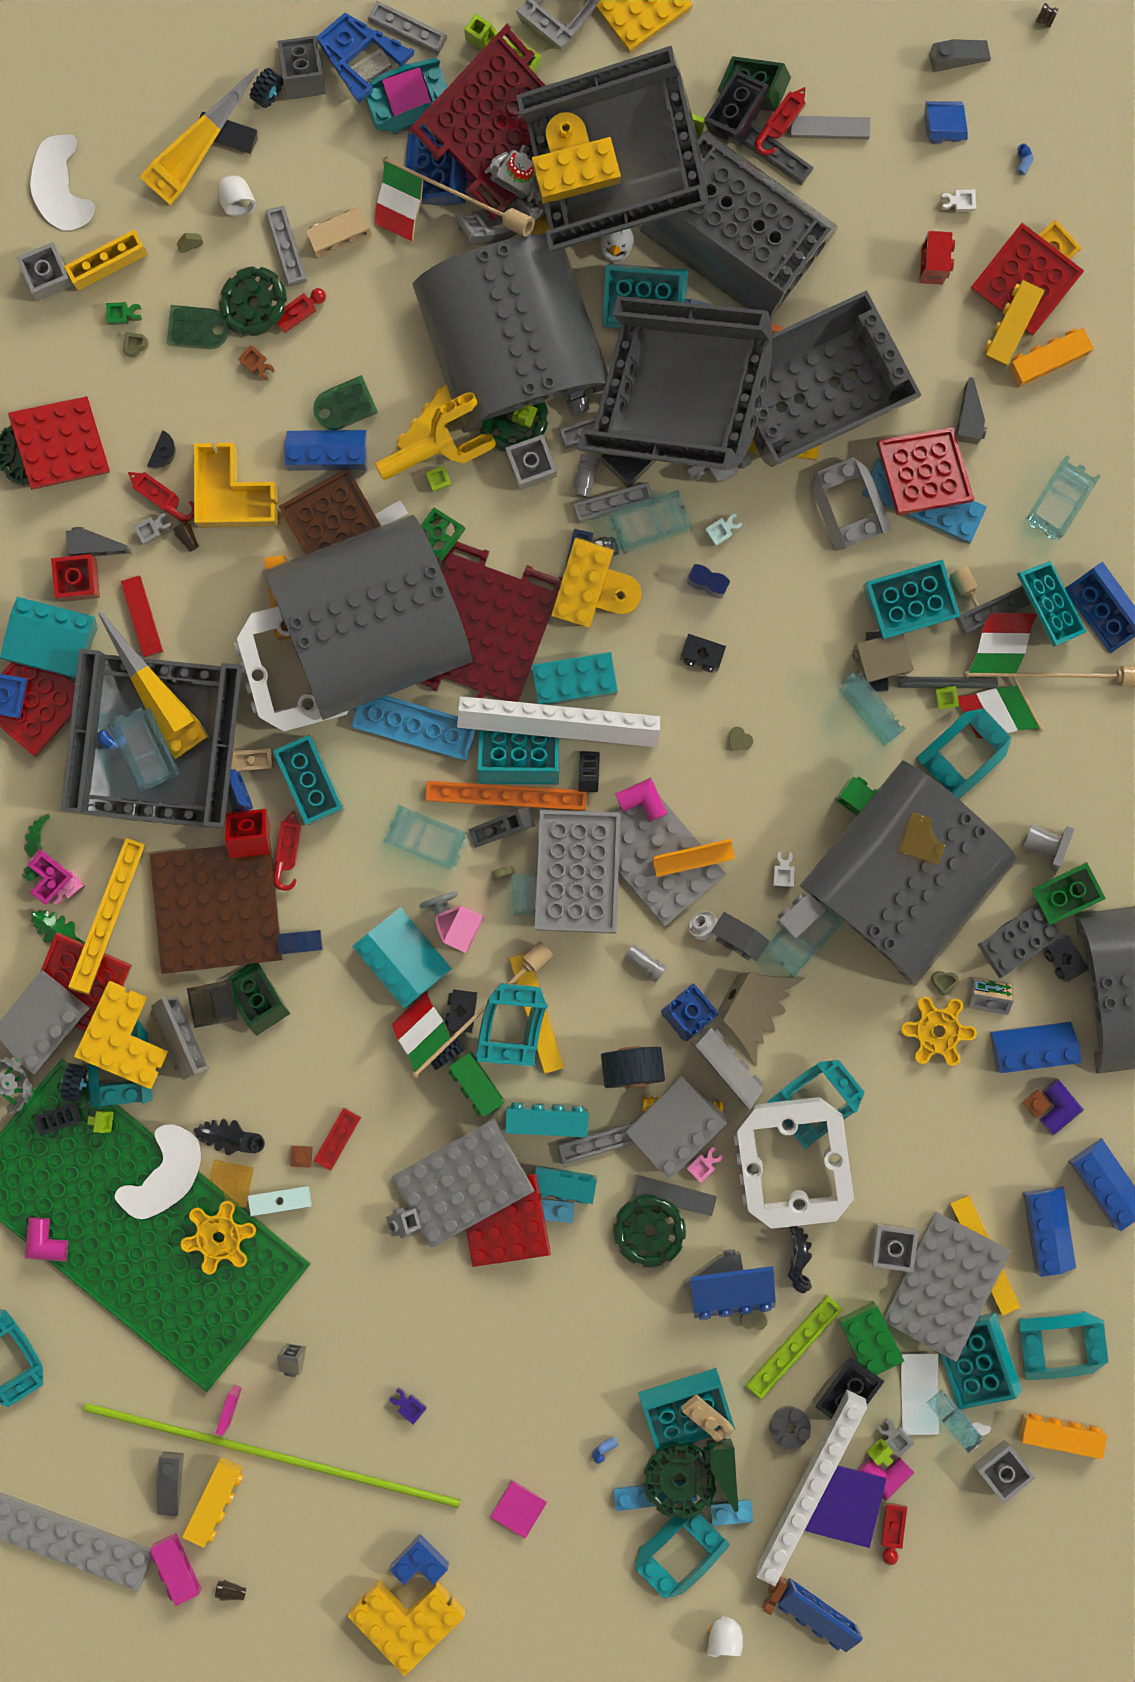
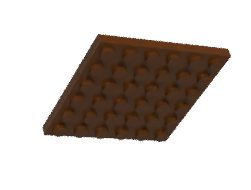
(214, 909)

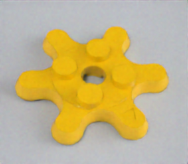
(952, 1033)
(211, 1249)

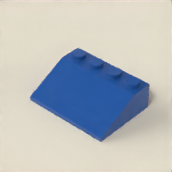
(444, 171)
(733, 1293)

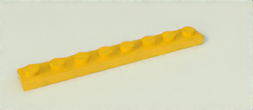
(106, 916)

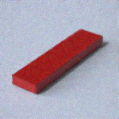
(142, 616)

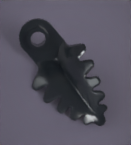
(229, 1137)
(799, 1260)

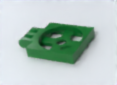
(435, 515)

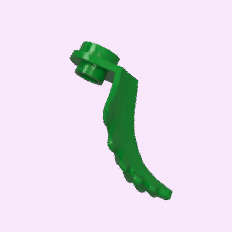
(33, 845)
(51, 926)

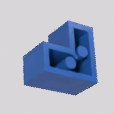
(419, 1556)

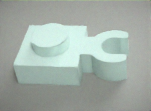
(721, 531)

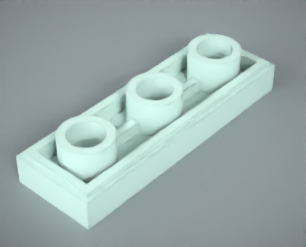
(267, 1202)

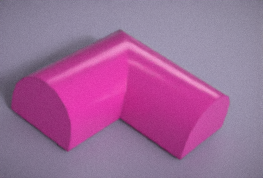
(644, 794)
(53, 875)
(38, 1244)
(895, 1474)

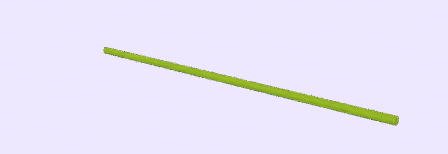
(272, 1455)

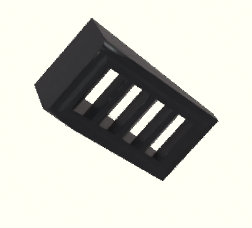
(588, 783)
(41, 1125)

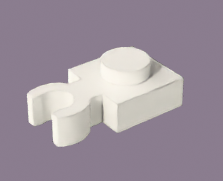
(962, 200)
(784, 874)

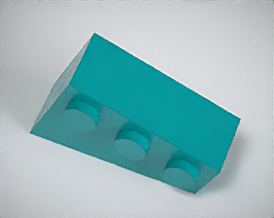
(566, 1184)

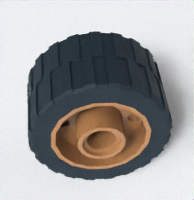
(632, 1067)

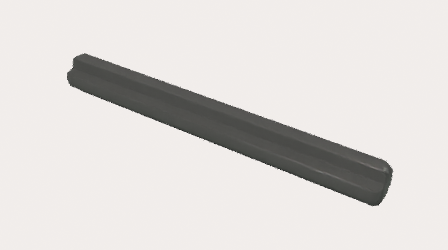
(941, 682)

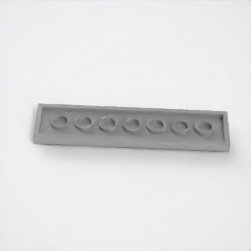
(73, 1542)

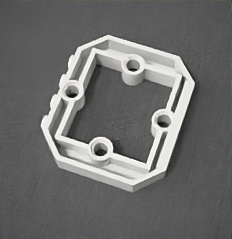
(285, 718)
(787, 1213)

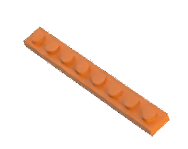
(505, 795)

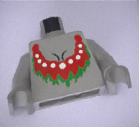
(515, 173)

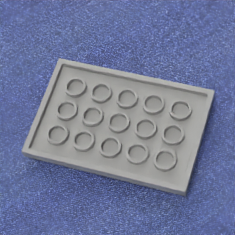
(644, 839)
(577, 871)
(463, 1183)
(948, 1286)

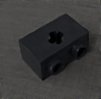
(713, 651)
(1074, 963)
(468, 1000)

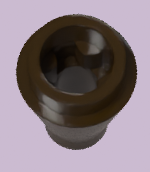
(186, 536)
(229, 1591)

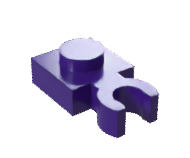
(410, 1407)

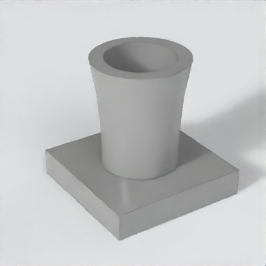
(1049, 843)

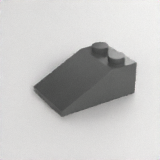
(301, 67)

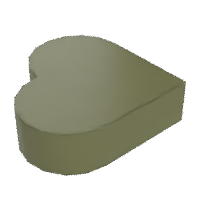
(189, 241)
(134, 344)
(739, 739)
(502, 873)
(944, 982)
(754, 1319)

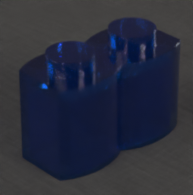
(703, 579)

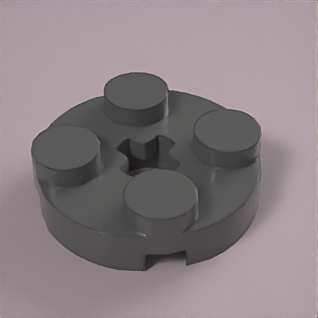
(779, 1422)

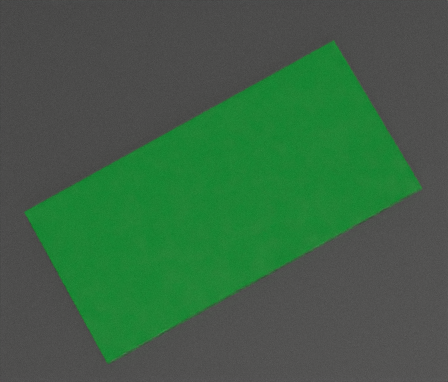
(131, 1262)

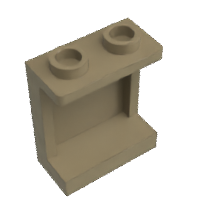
(882, 658)

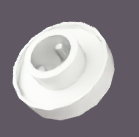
(702, 925)

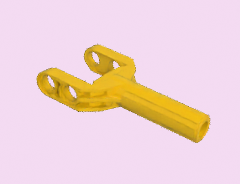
(439, 441)

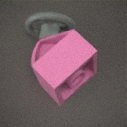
(456, 925)

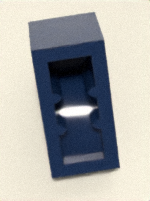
(300, 942)

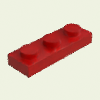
(337, 1139)

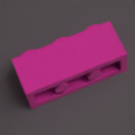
(175, 1569)

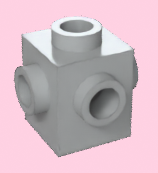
(403, 1222)

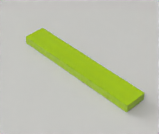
(793, 1347)

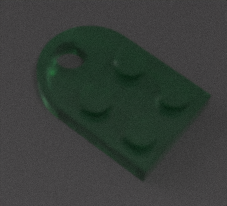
(194, 327)
(346, 403)

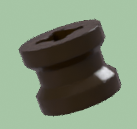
(1047, 15)

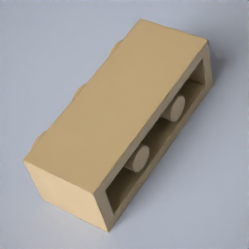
(338, 232)

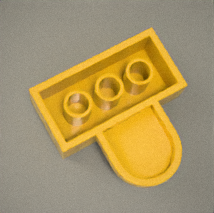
(573, 161)
(592, 585)

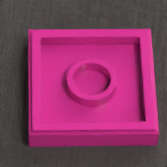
(406, 91)
(228, 1410)
(518, 1509)

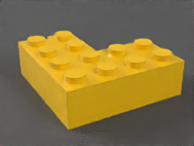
(224, 500)
(109, 1041)
(405, 1633)

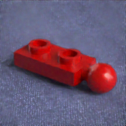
(301, 309)
(893, 1531)

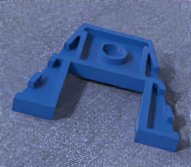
(346, 40)

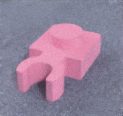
(70, 888)
(702, 1166)

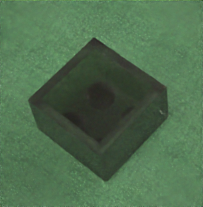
(212, 1004)

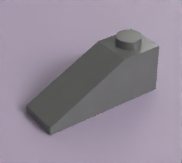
(958, 53)
(971, 417)
(86, 542)
(502, 827)
(725, 1262)
(291, 1359)
(169, 1483)

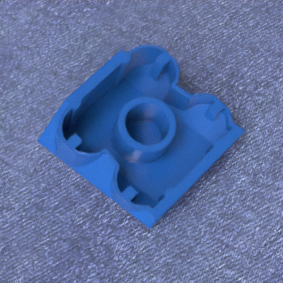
(945, 121)
(238, 793)
(689, 1012)

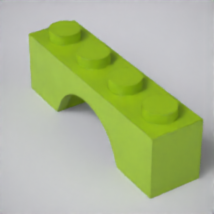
(481, 32)

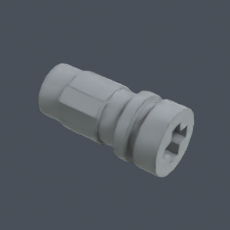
(584, 479)
(645, 963)

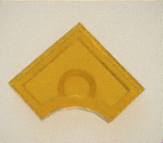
(920, 841)
(234, 1181)

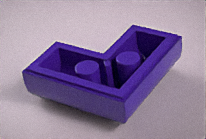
(1064, 1110)

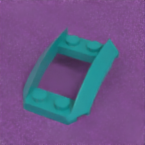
(378, 103)
(945, 771)
(512, 1052)
(842, 1082)
(118, 1092)
(1033, 1346)
(30, 1378)
(657, 1576)

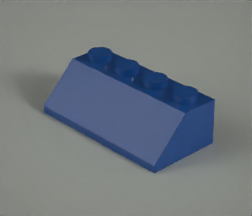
(326, 450)
(1104, 606)
(1035, 1047)
(1106, 1183)
(1049, 1231)
(819, 1616)

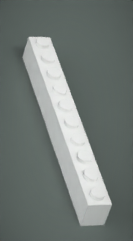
(558, 721)
(811, 1487)

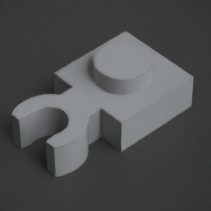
(149, 530)
(897, 1439)

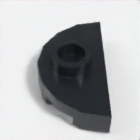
(163, 451)

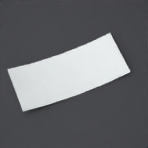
(918, 1386)

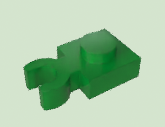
(119, 313)

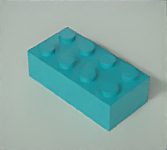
(574, 679)
(308, 780)
(547, 1121)

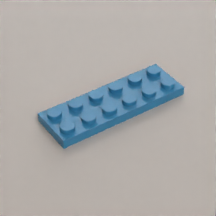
(957, 520)
(414, 726)

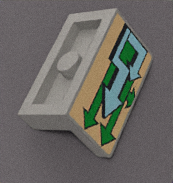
(991, 996)

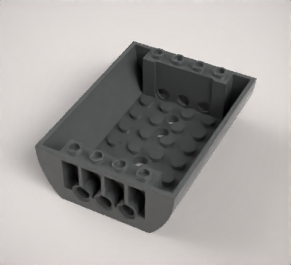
(727, 247)
(823, 349)

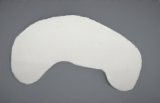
(51, 182)
(170, 1180)

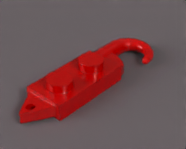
(781, 119)
(159, 495)
(287, 850)

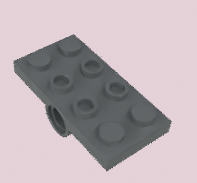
(1018, 940)

